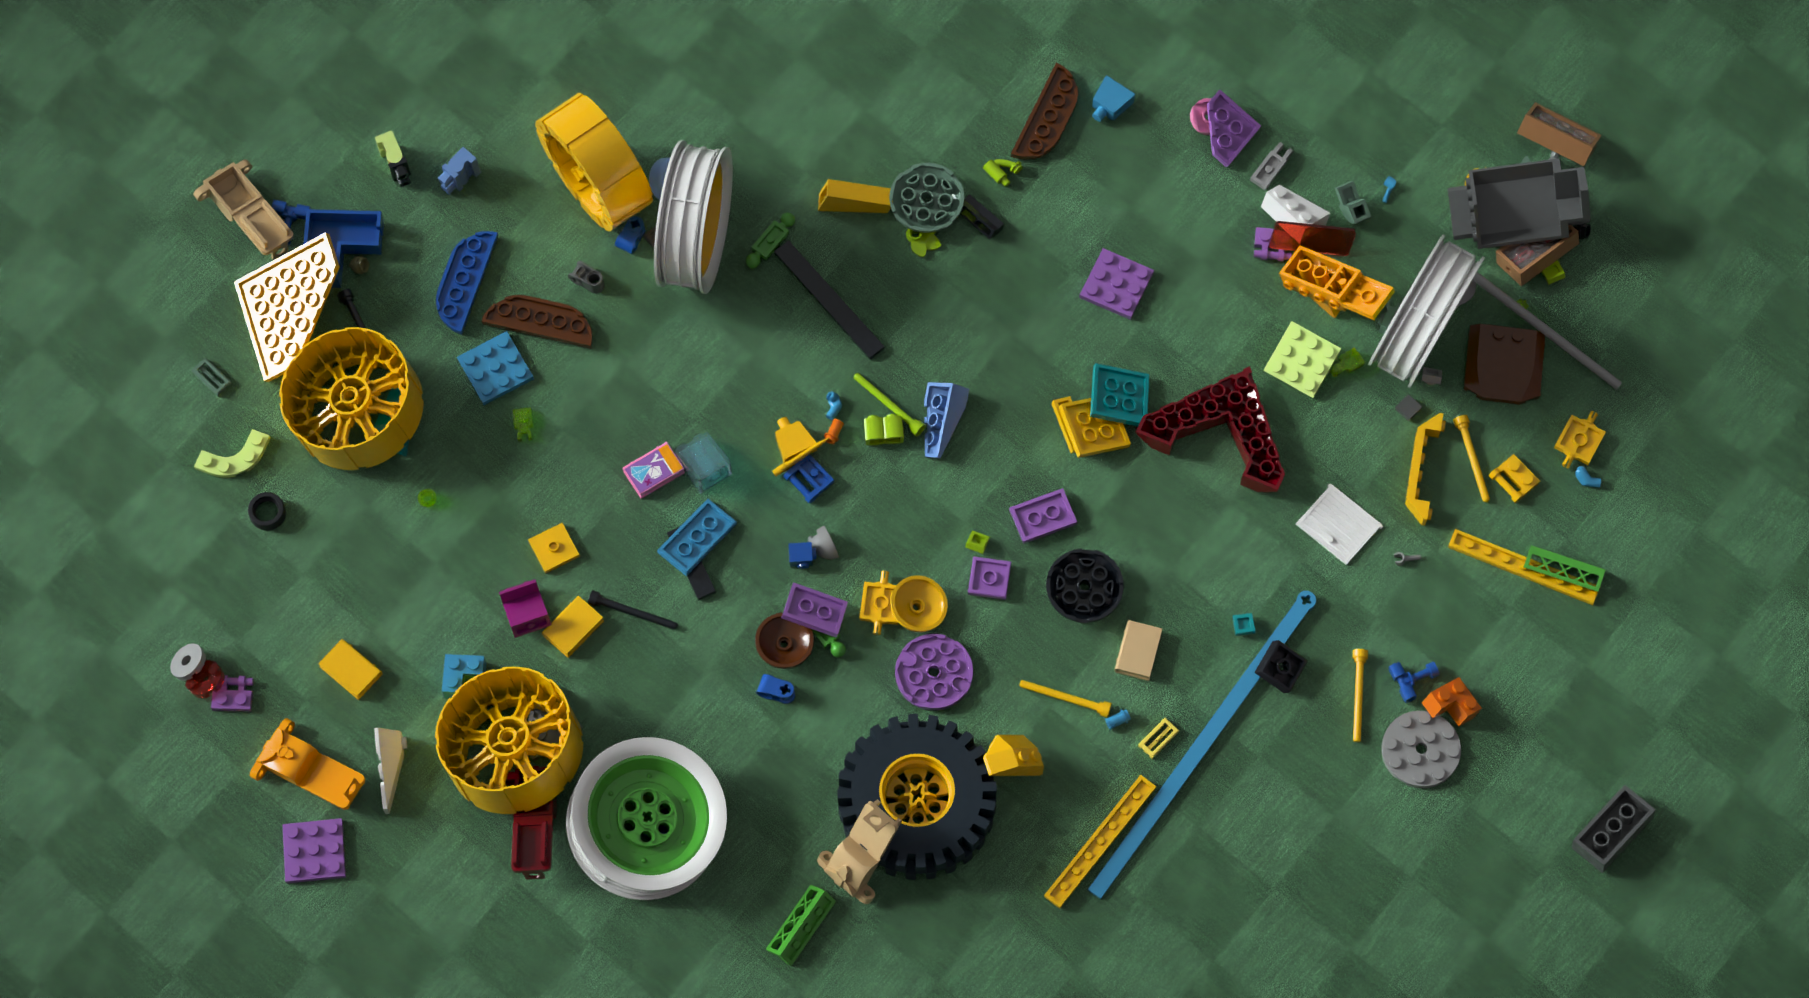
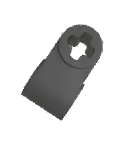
(584, 276)

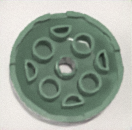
(923, 182)

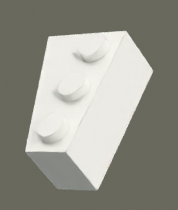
(1290, 207)

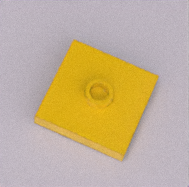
(553, 548)

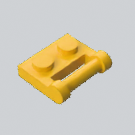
(1518, 474)

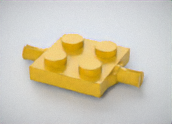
(1579, 439)
(876, 603)

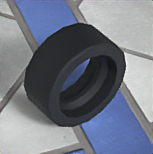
(266, 497)

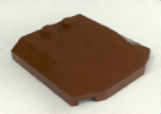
(1504, 363)

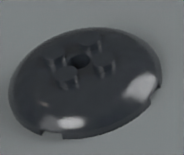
(1086, 568)

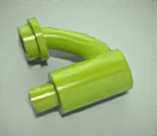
(993, 168)

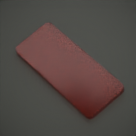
(1318, 238)

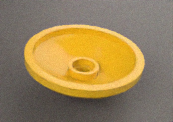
(926, 595)

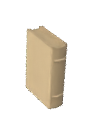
(1138, 650)

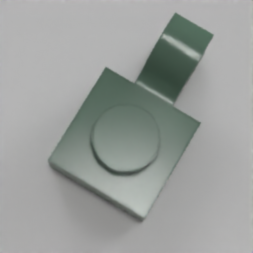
(1385, 320)

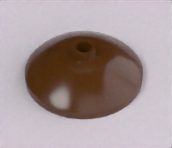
(774, 632)

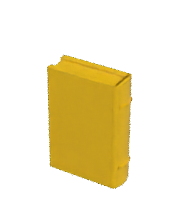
(573, 626)
(350, 669)

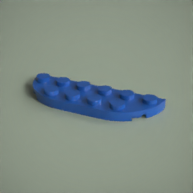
(463, 278)

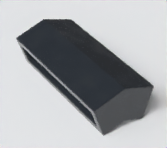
(981, 217)

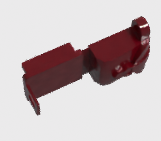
(532, 834)

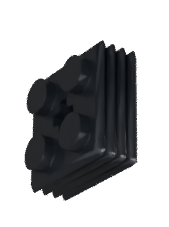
(1291, 663)

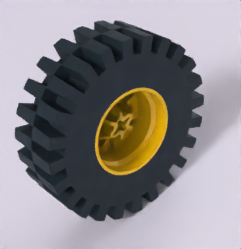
(958, 772)

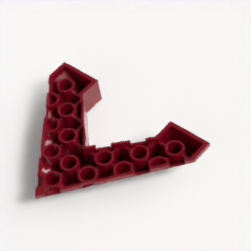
(1229, 401)

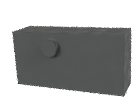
(1613, 828)

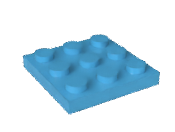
(495, 368)

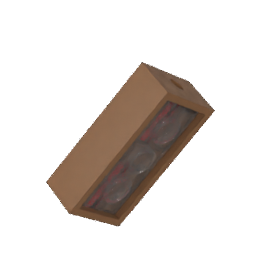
(1559, 134)
(1529, 259)

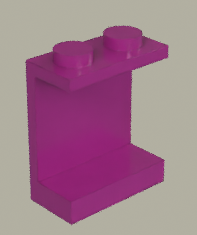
(525, 608)

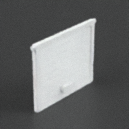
(1339, 524)

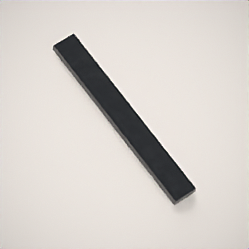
(829, 300)

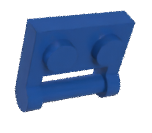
(813, 473)

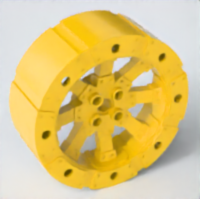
(594, 161)
(315, 366)
(503, 690)

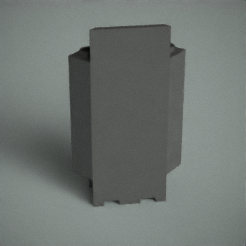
(1519, 203)

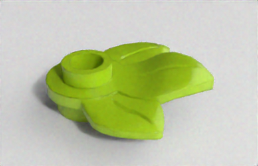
(923, 242)

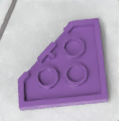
(1228, 127)

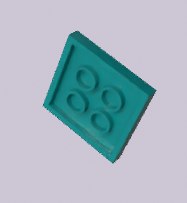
(1119, 394)

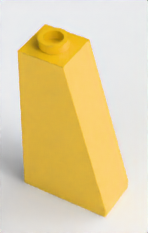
(853, 197)

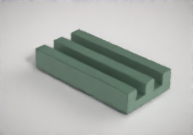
(222, 387)

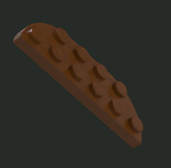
(1048, 116)
(540, 319)

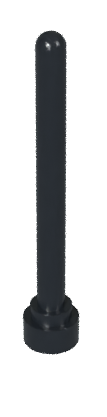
(346, 297)
(597, 599)

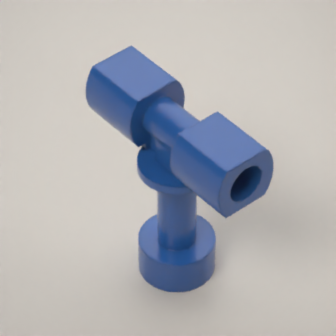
(290, 213)
(1407, 680)

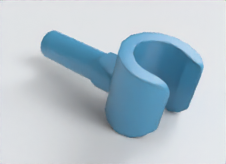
(1390, 183)

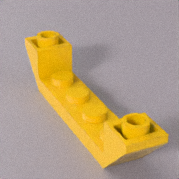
(1420, 508)

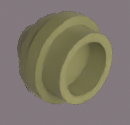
(359, 264)

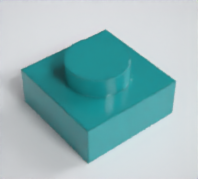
(1243, 624)

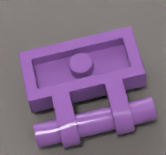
(1262, 239)
(233, 699)

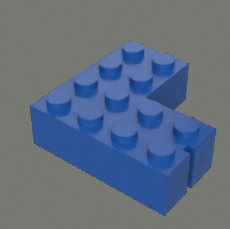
(349, 231)

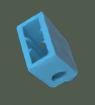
(1111, 100)

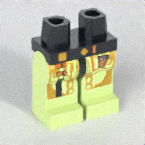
(397, 163)

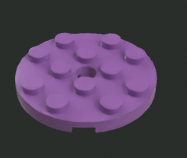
(927, 690)

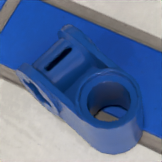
(629, 238)
(772, 688)

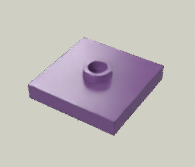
(989, 578)

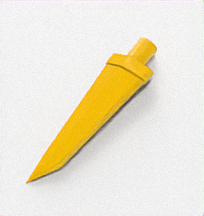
(786, 465)

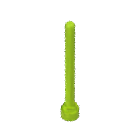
(916, 426)

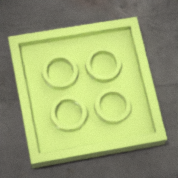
(1302, 359)

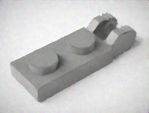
(1270, 167)

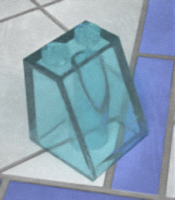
(704, 461)

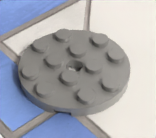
(1415, 768)

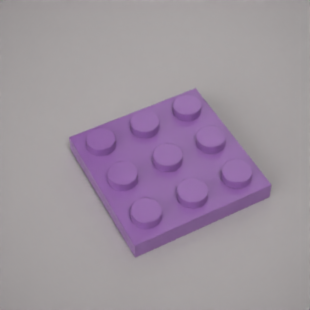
(1116, 283)
(314, 850)

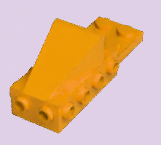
(1334, 284)

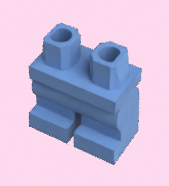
(458, 171)

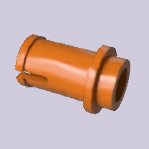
(834, 431)

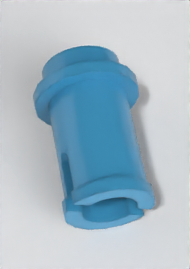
(1118, 719)

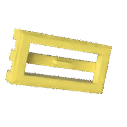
(1147, 750)

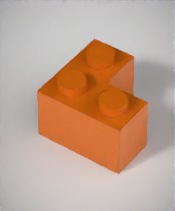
(1455, 699)

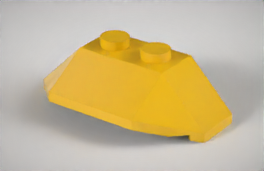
(1013, 757)

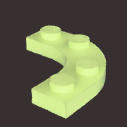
(231, 466)

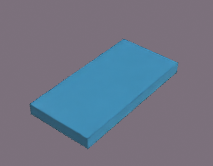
(697, 537)

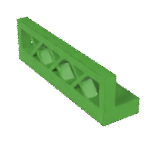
(1563, 560)
(804, 925)

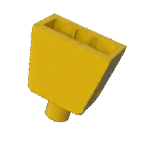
(792, 438)

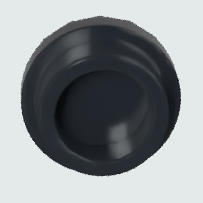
(1583, 230)

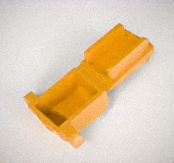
(307, 768)

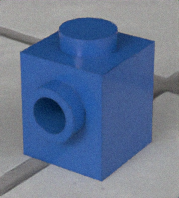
(801, 555)

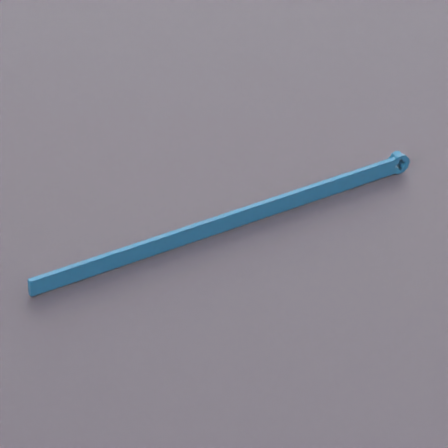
(1197, 751)

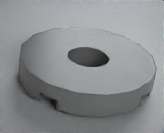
(197, 660)

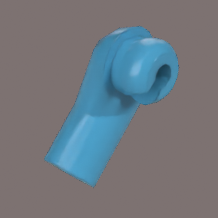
(835, 405)
(1585, 479)

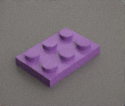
(1043, 515)
(814, 610)

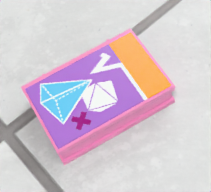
(653, 470)

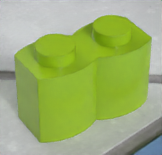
(883, 430)

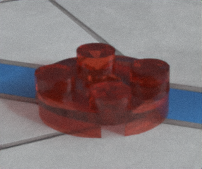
(214, 683)

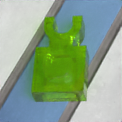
(523, 421)

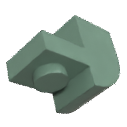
(1351, 204)

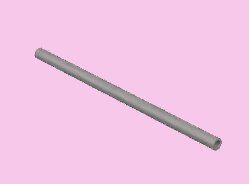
(1547, 331)

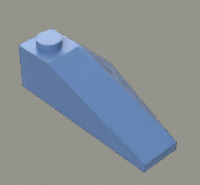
(944, 409)

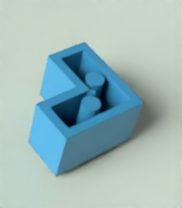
(459, 670)

